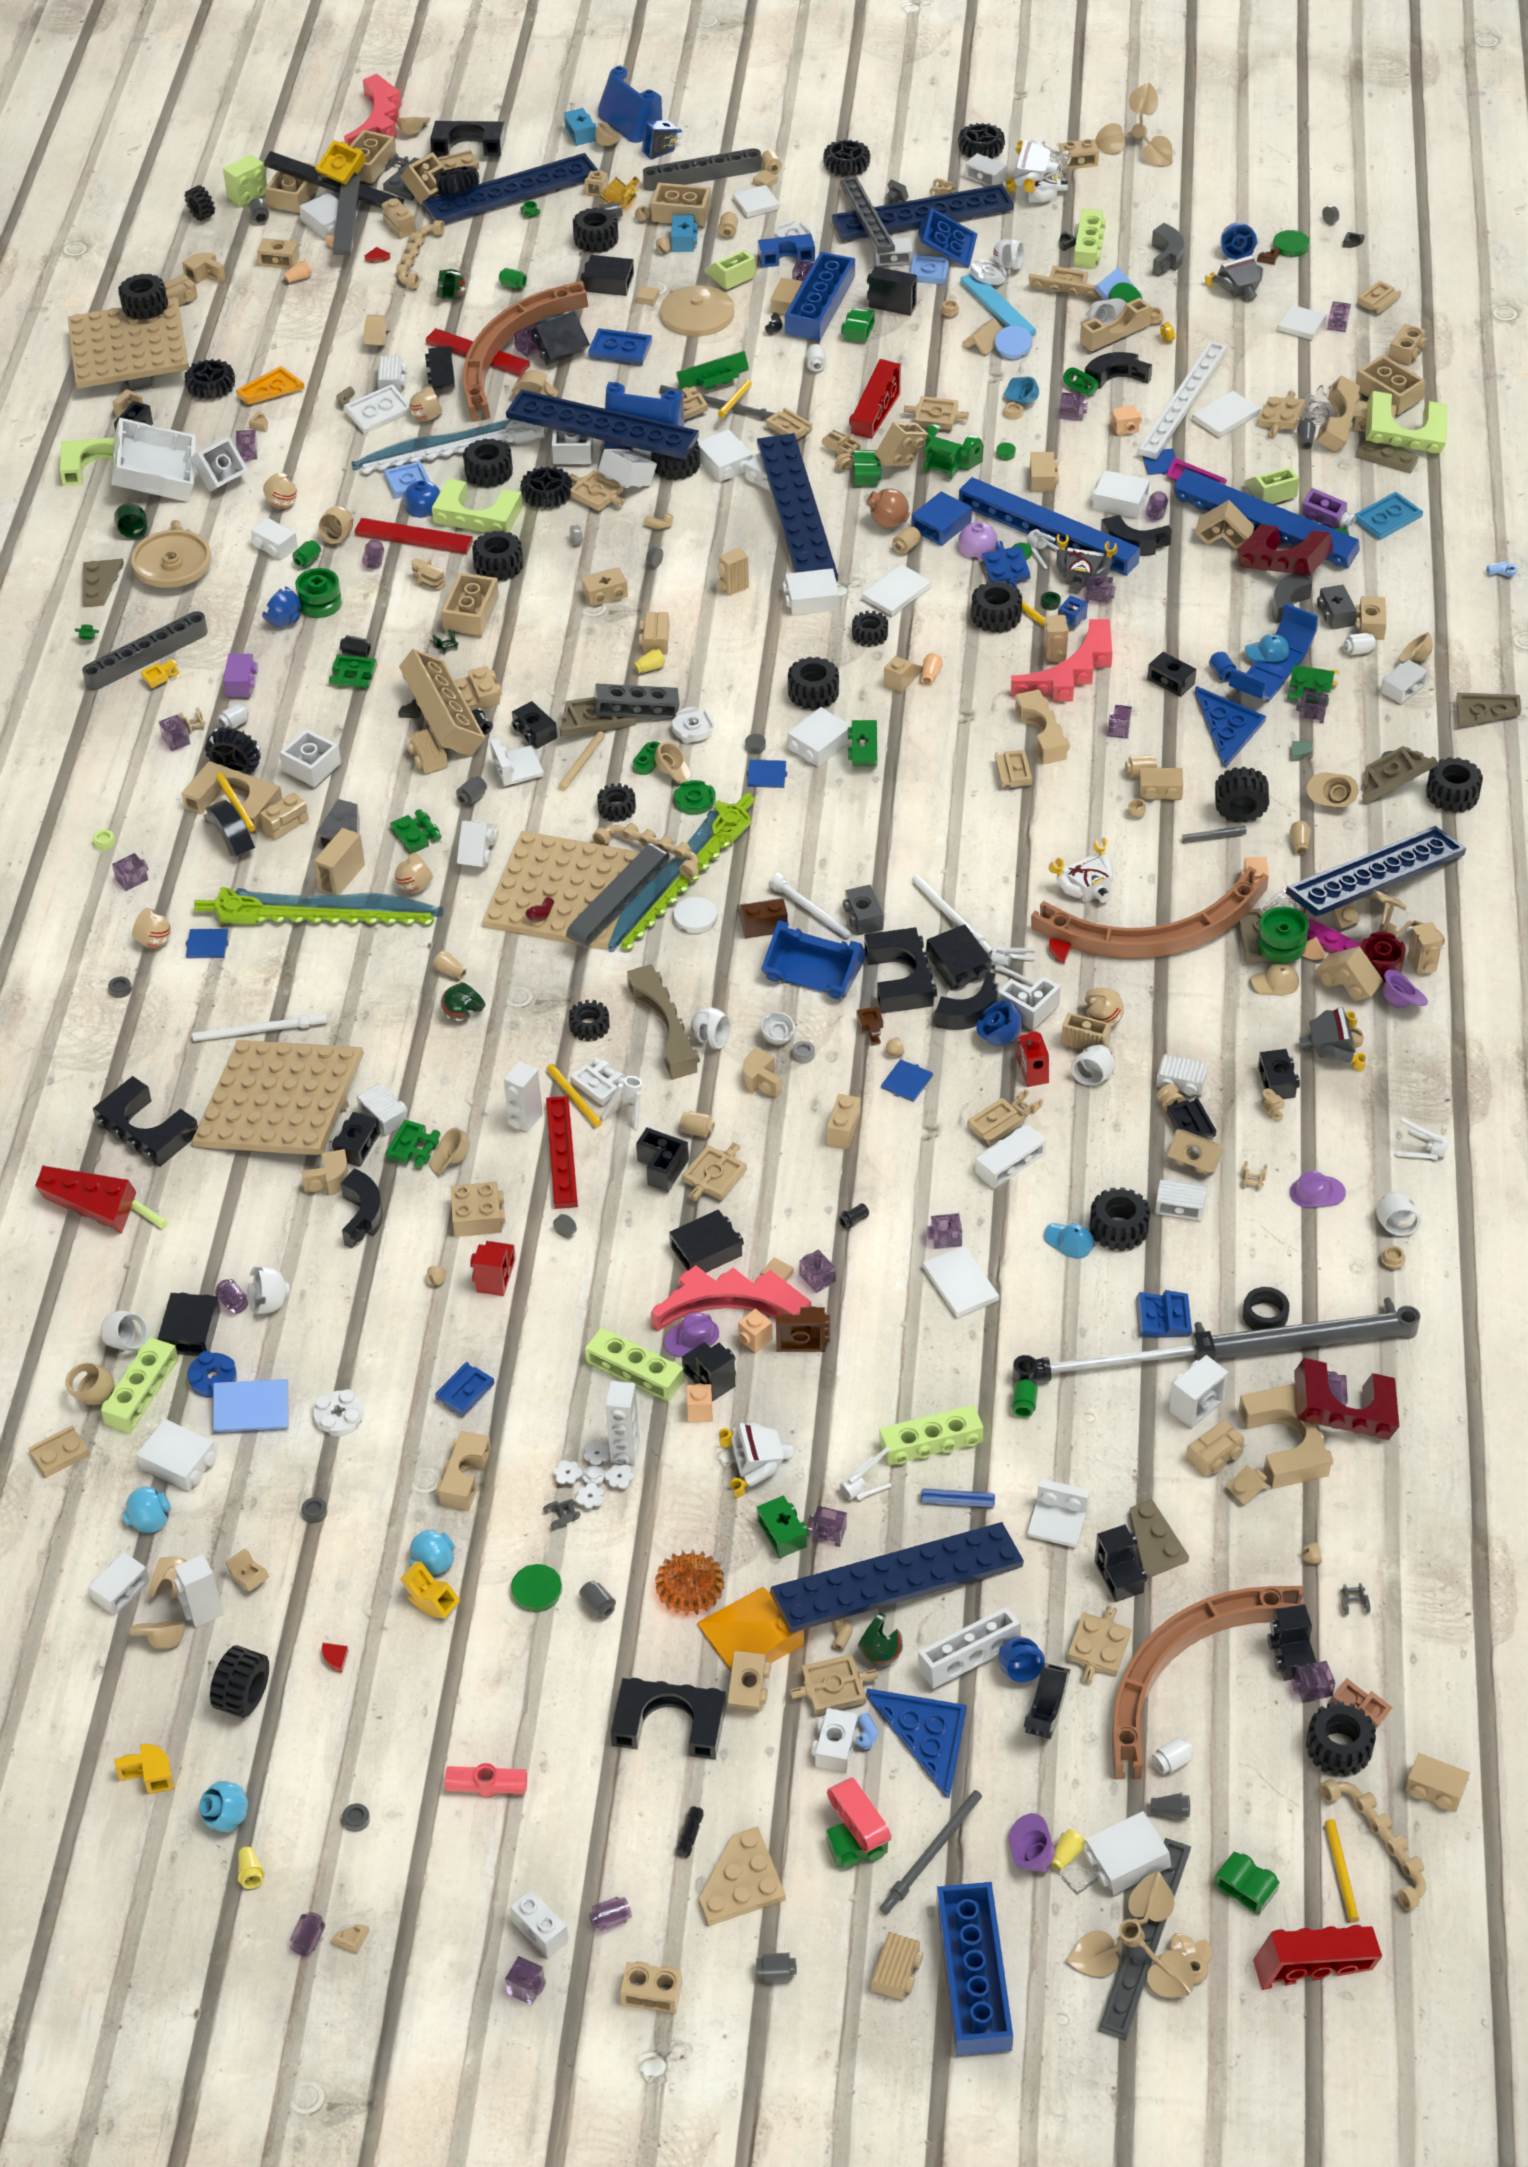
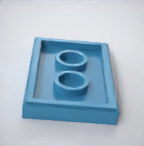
(1388, 515)

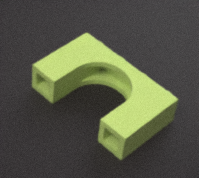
(1383, 428)
(78, 454)
(499, 517)

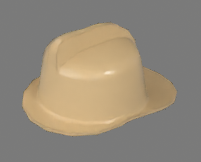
(1332, 789)

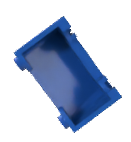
(626, 108)
(664, 409)
(812, 961)

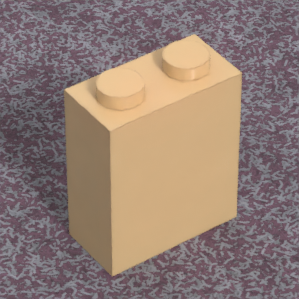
(339, 862)

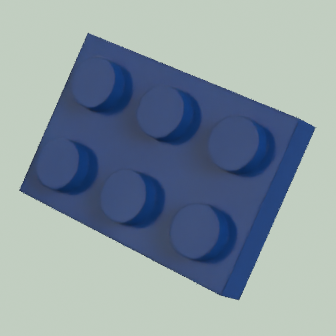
(620, 346)

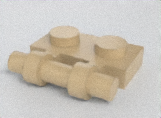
(693, 402)

